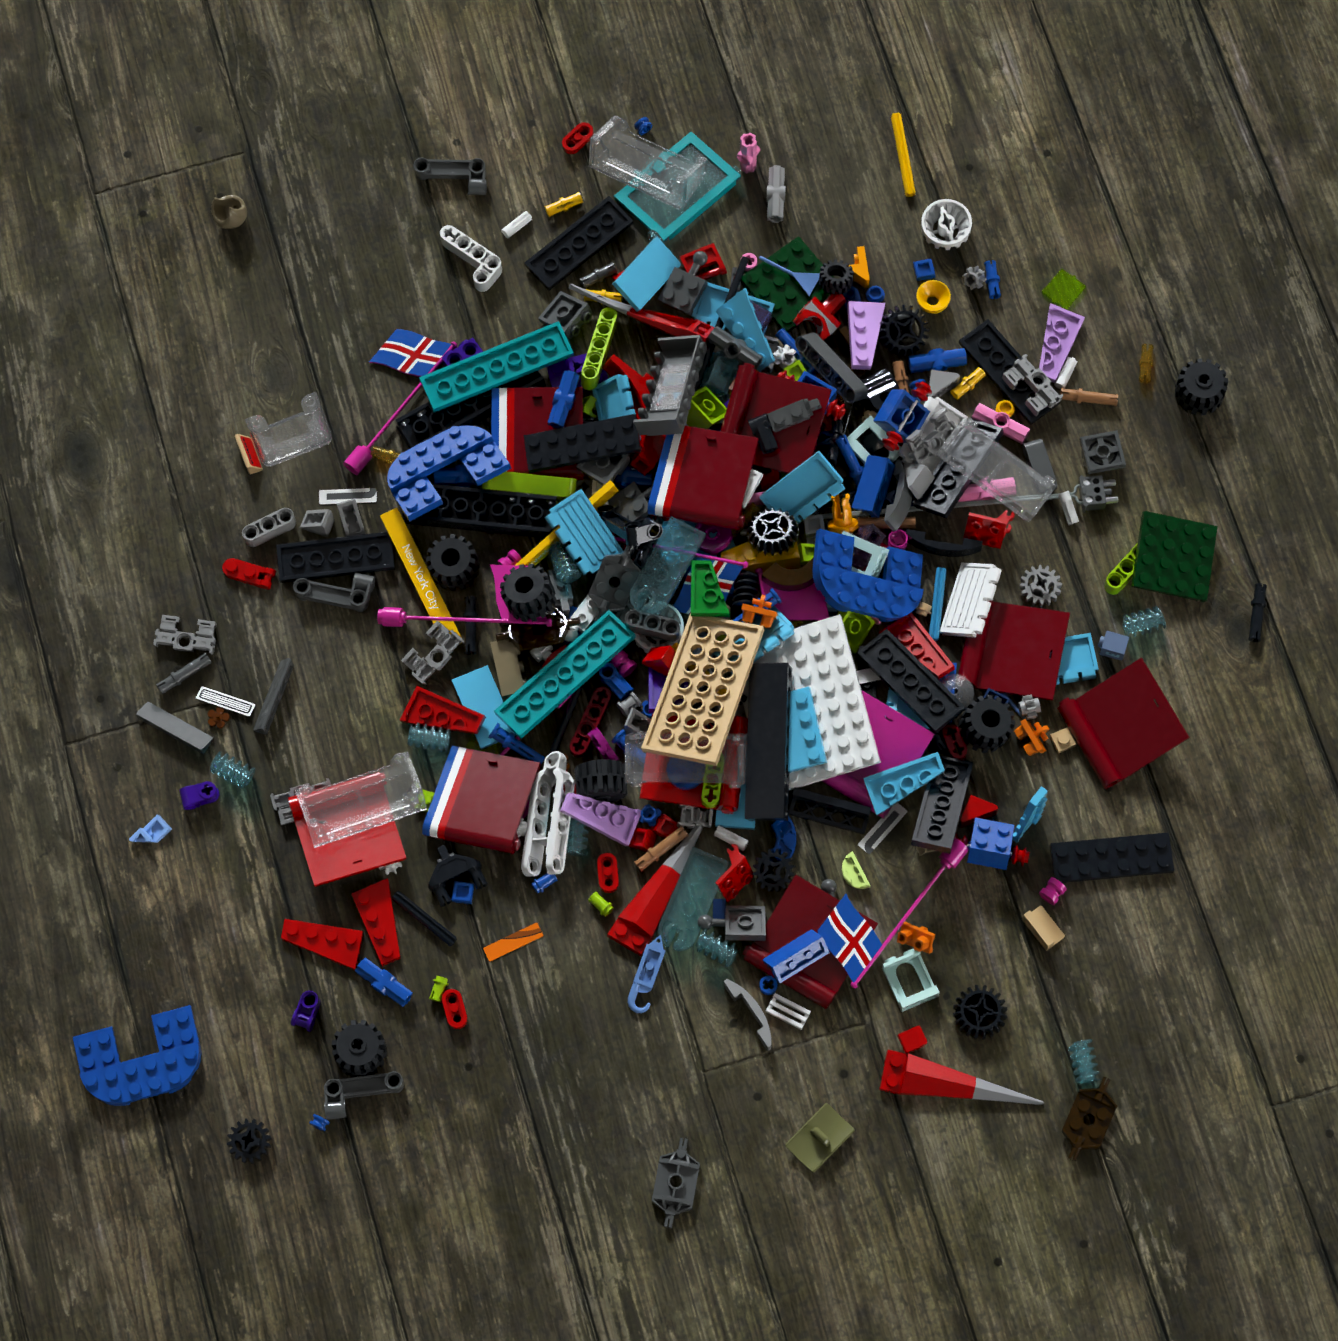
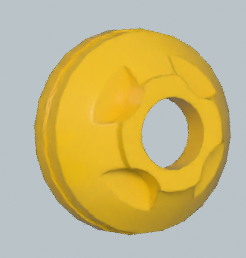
(933, 289)

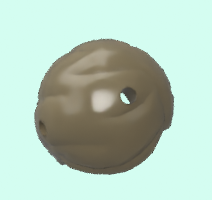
(229, 211)

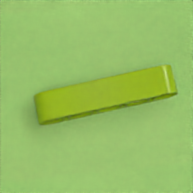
(598, 348)
(532, 484)
(1119, 575)

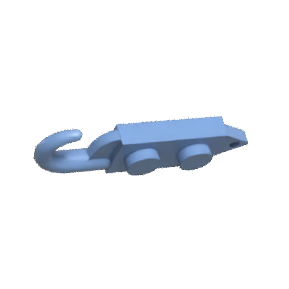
(646, 973)

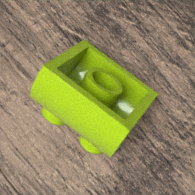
(705, 409)
(856, 627)

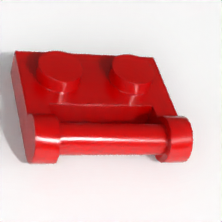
(713, 258)

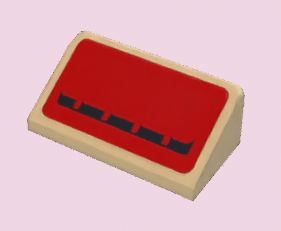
(249, 454)

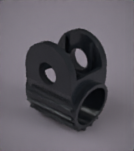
(878, 388)

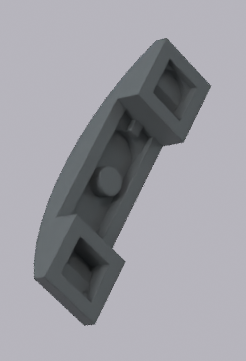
(897, 512)

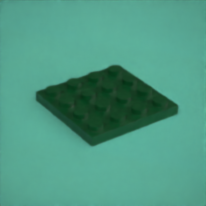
(781, 288)
(1174, 556)

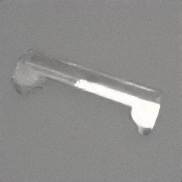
(645, 164)
(996, 470)
(650, 767)
(361, 801)

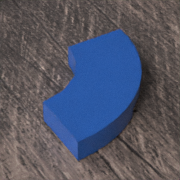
(785, 837)

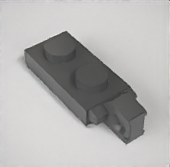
(793, 414)
(563, 594)

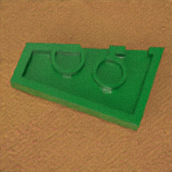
(705, 591)

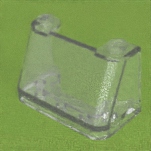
(291, 435)

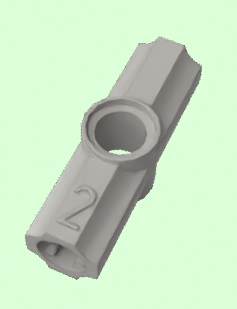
(776, 194)

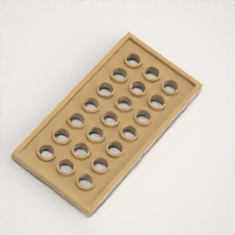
(703, 661)

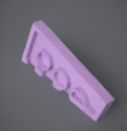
(864, 329)
(1059, 338)
(611, 820)

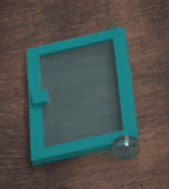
(667, 220)

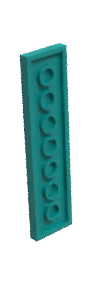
(496, 366)
(565, 674)

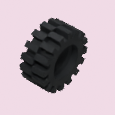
(834, 284)

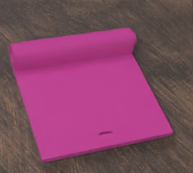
(896, 745)

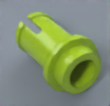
(601, 904)
(438, 988)

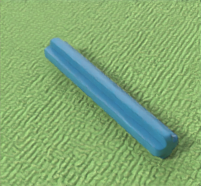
(937, 603)

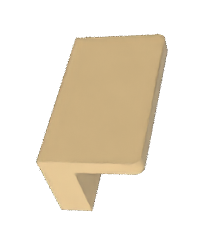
(1043, 927)

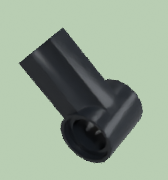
(761, 429)

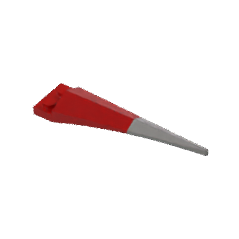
(666, 323)
(643, 914)
(917, 1076)

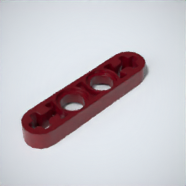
(589, 721)

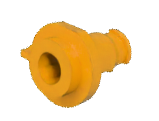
(842, 521)

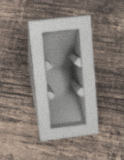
(942, 382)
(918, 478)
(351, 518)
(318, 521)
(636, 722)

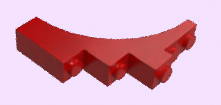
(650, 445)

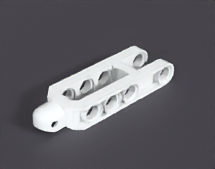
(557, 840)

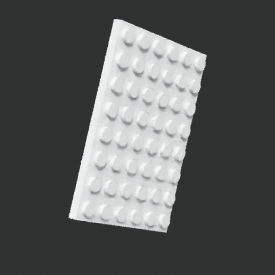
(825, 663)

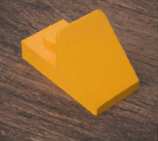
(860, 267)

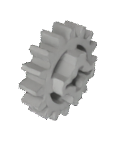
(1043, 578)

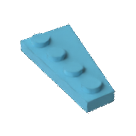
(743, 324)
(805, 738)
(900, 781)
(1031, 814)

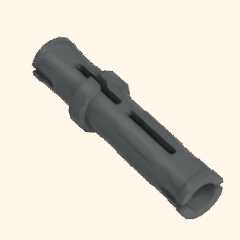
(184, 673)

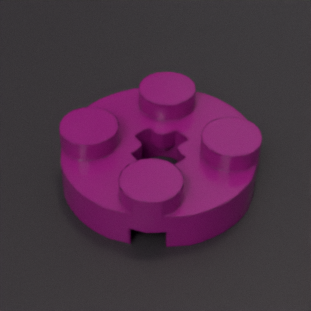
(719, 542)
(602, 744)

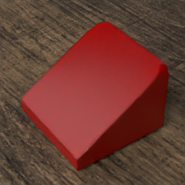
(664, 826)
(643, 839)
(912, 1039)

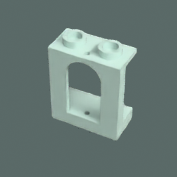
(859, 450)
(877, 559)
(913, 958)

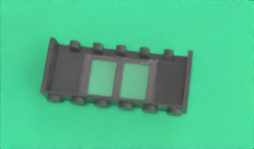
(672, 386)

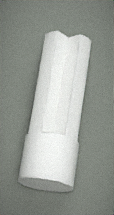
(516, 224)
(1065, 373)
(1068, 507)
(731, 838)

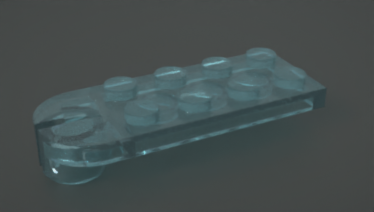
(666, 566)
(691, 899)

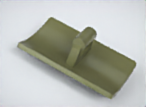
(819, 1137)

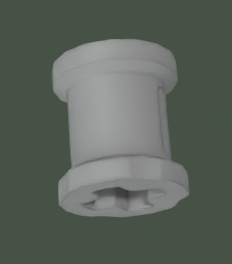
(631, 701)

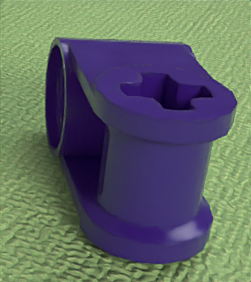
(196, 795)
(306, 1012)

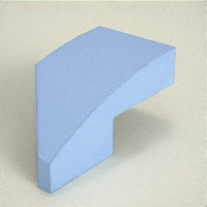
(152, 832)

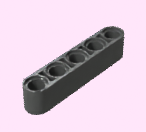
(831, 367)

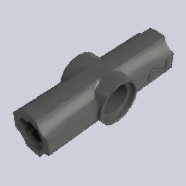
(726, 342)

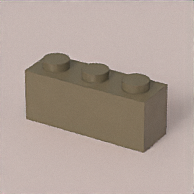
(507, 667)

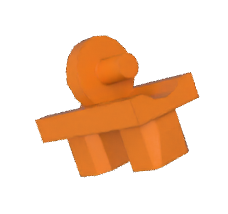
(750, 611)
(1027, 729)
(916, 937)

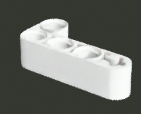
(468, 254)

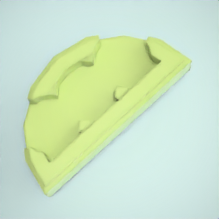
(853, 872)

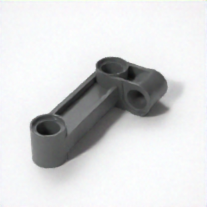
(454, 170)
(337, 596)
(357, 1087)

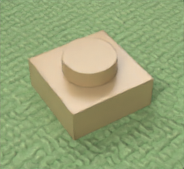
(1062, 740)

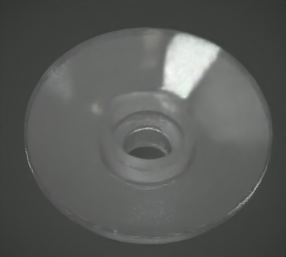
(963, 685)

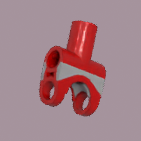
(822, 314)

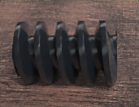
(744, 590)

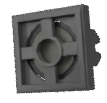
(1102, 453)

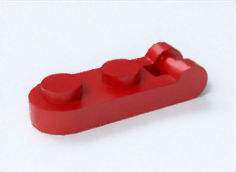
(248, 573)

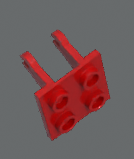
(988, 529)
(736, 876)

